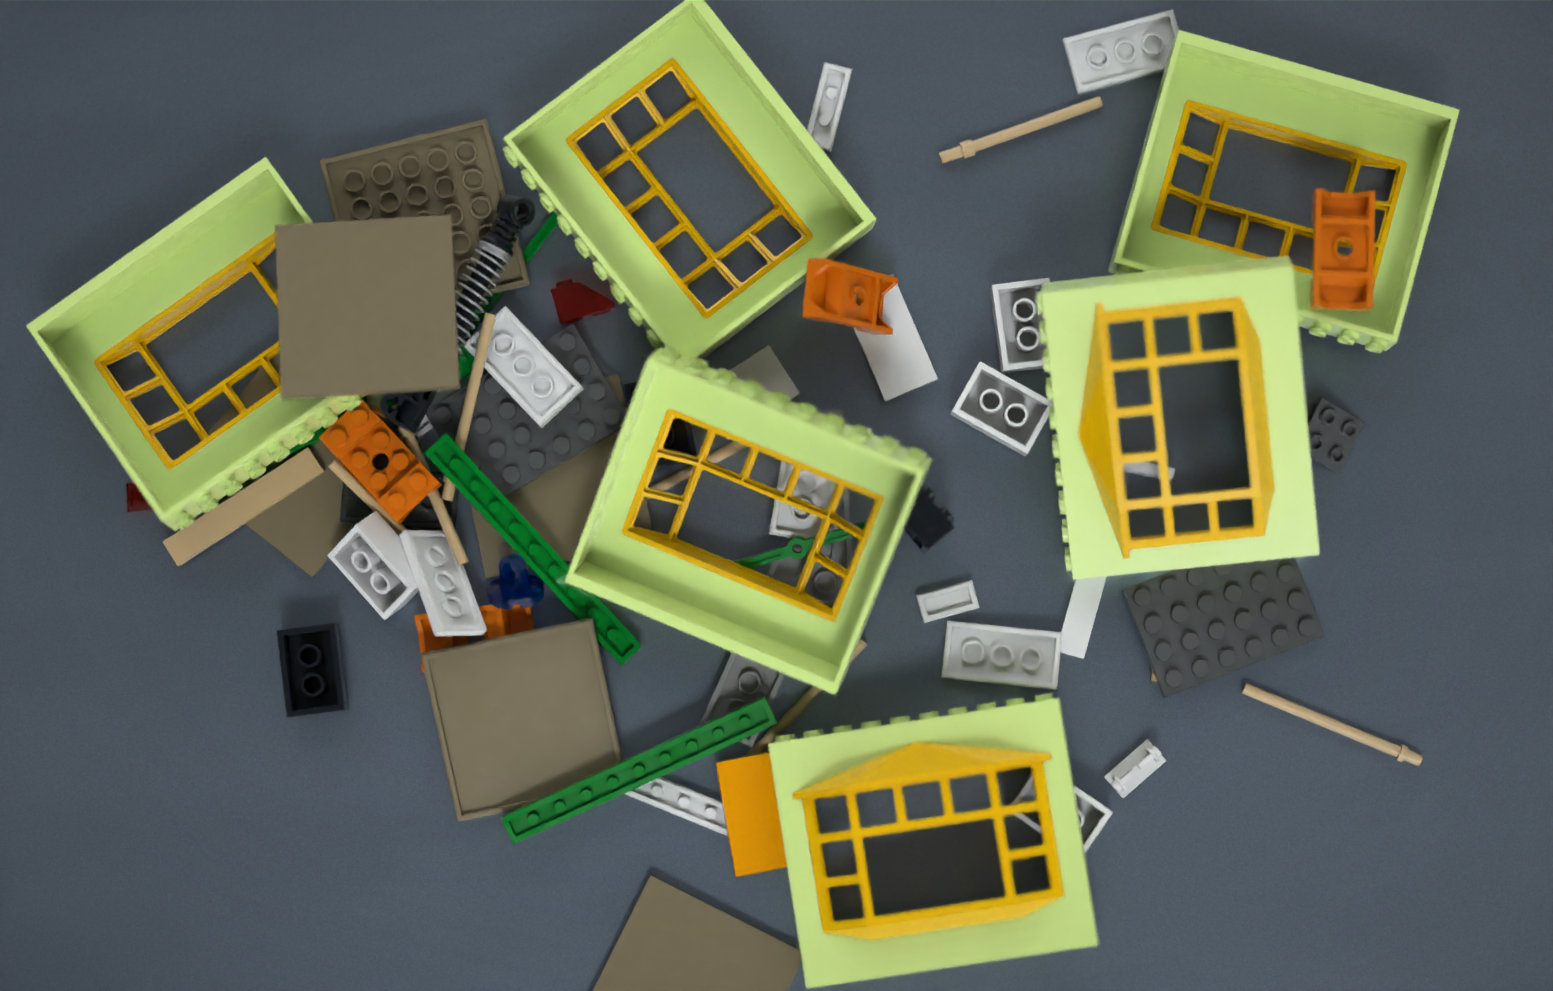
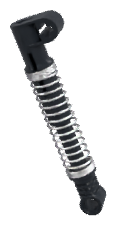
(494, 249)

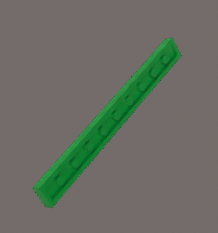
(530, 546)
(638, 770)

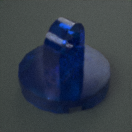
(516, 586)

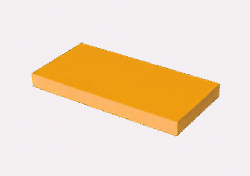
(751, 814)

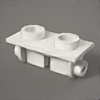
(1135, 768)

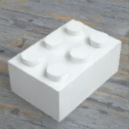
(1018, 325)
(1002, 409)
(376, 565)
(1091, 812)

